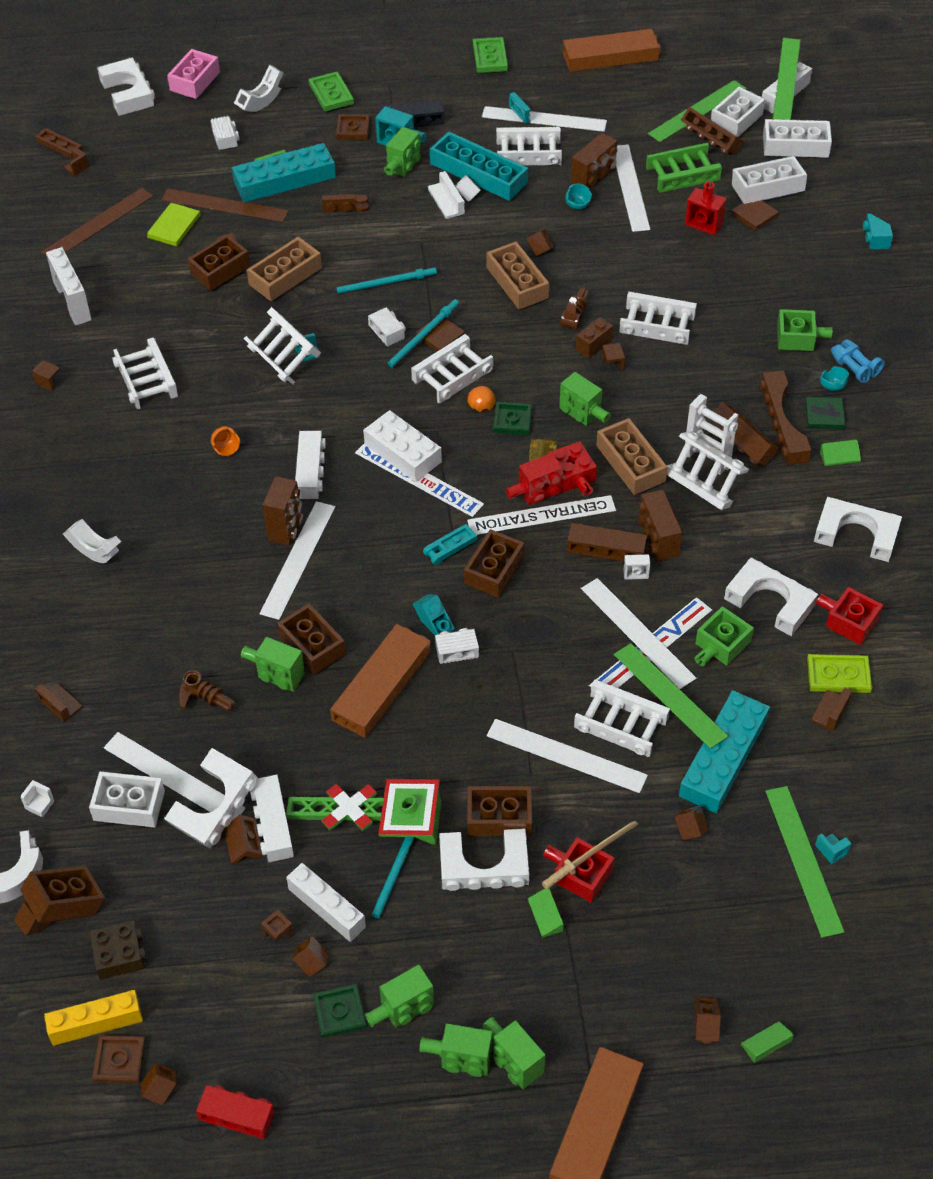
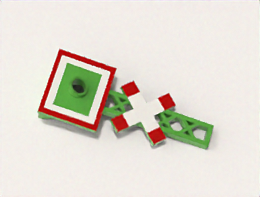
(417, 821)

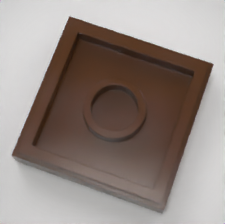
(353, 127)
(755, 214)
(442, 334)
(119, 1059)

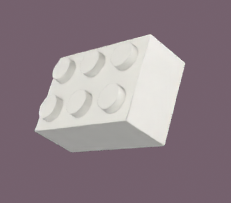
(738, 111)
(127, 799)

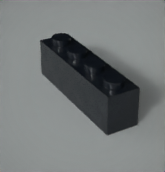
(424, 113)

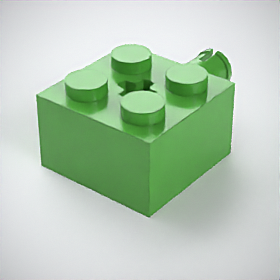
(403, 152)
(798, 330)
(582, 400)
(722, 637)
(277, 663)
(403, 998)
(462, 1049)
(516, 1053)

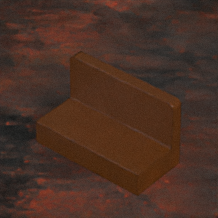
(58, 701)
(831, 708)
(243, 839)

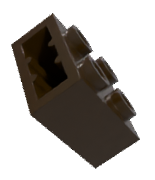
(117, 949)

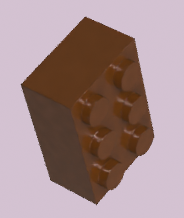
(594, 161)
(218, 262)
(282, 511)
(659, 525)
(494, 563)
(313, 636)
(498, 809)
(62, 894)

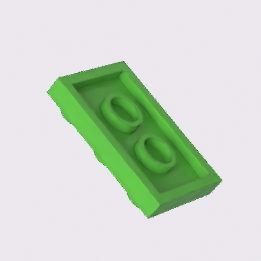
(490, 55)
(331, 91)

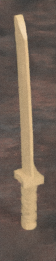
(570, 867)

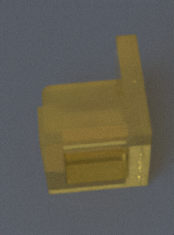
(540, 448)

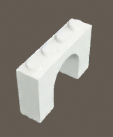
(127, 73)
(68, 282)
(839, 513)
(756, 577)
(209, 826)
(509, 872)

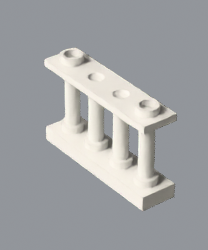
(533, 136)
(660, 306)
(286, 330)
(448, 355)
(163, 373)
(697, 422)
(691, 480)
(622, 700)

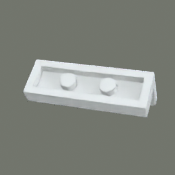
(447, 196)

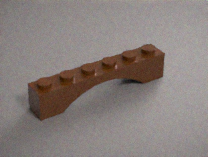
(793, 443)

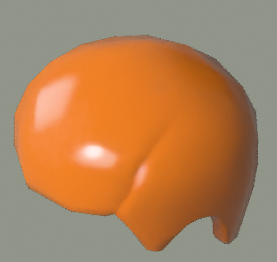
(481, 398)
(225, 441)

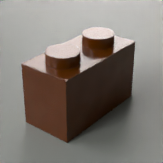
(594, 337)

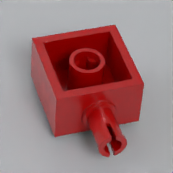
(705, 209)
(577, 468)
(538, 480)
(852, 614)
(589, 875)

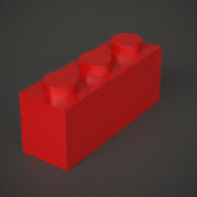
(235, 1111)

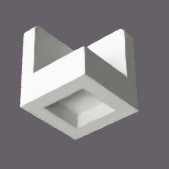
(467, 188)
(37, 798)

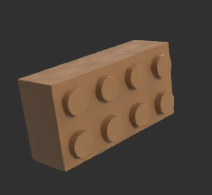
(284, 268)
(517, 275)
(631, 456)

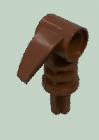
(572, 315)
(203, 690)

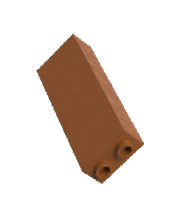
(611, 50)
(380, 680)
(597, 1117)

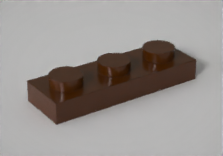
(57, 142)

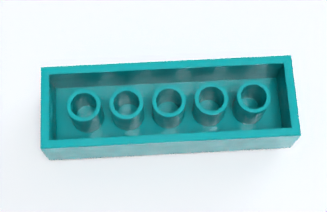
(481, 165)
(283, 172)
(718, 767)

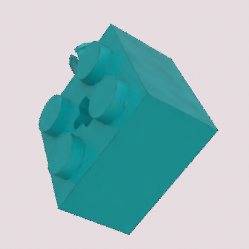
(390, 122)

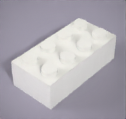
(797, 138)
(769, 179)
(402, 446)

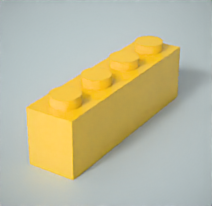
(93, 1017)

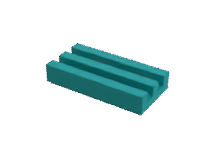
(519, 107)

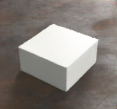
(636, 567)

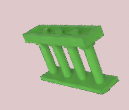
(685, 178)

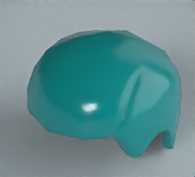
(578, 196)
(835, 379)

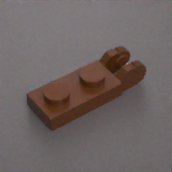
(345, 202)

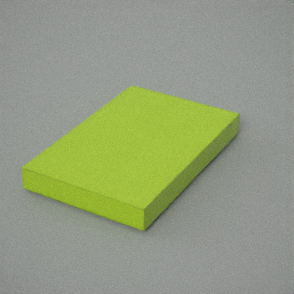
(173, 224)
(839, 671)

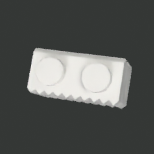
(224, 132)
(386, 326)
(456, 645)

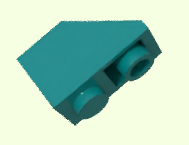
(877, 232)
(433, 614)

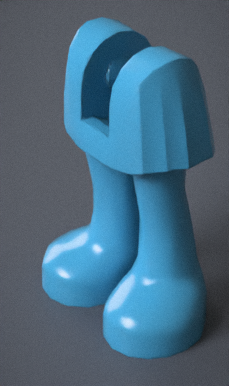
(848, 351)

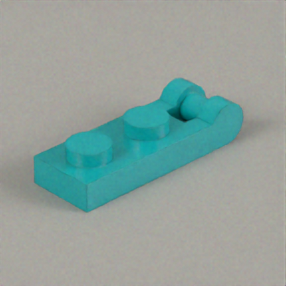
(450, 544)

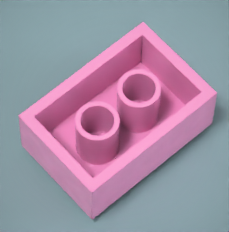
(193, 73)

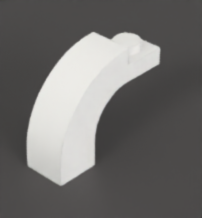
(263, 94)
(90, 543)
(29, 861)

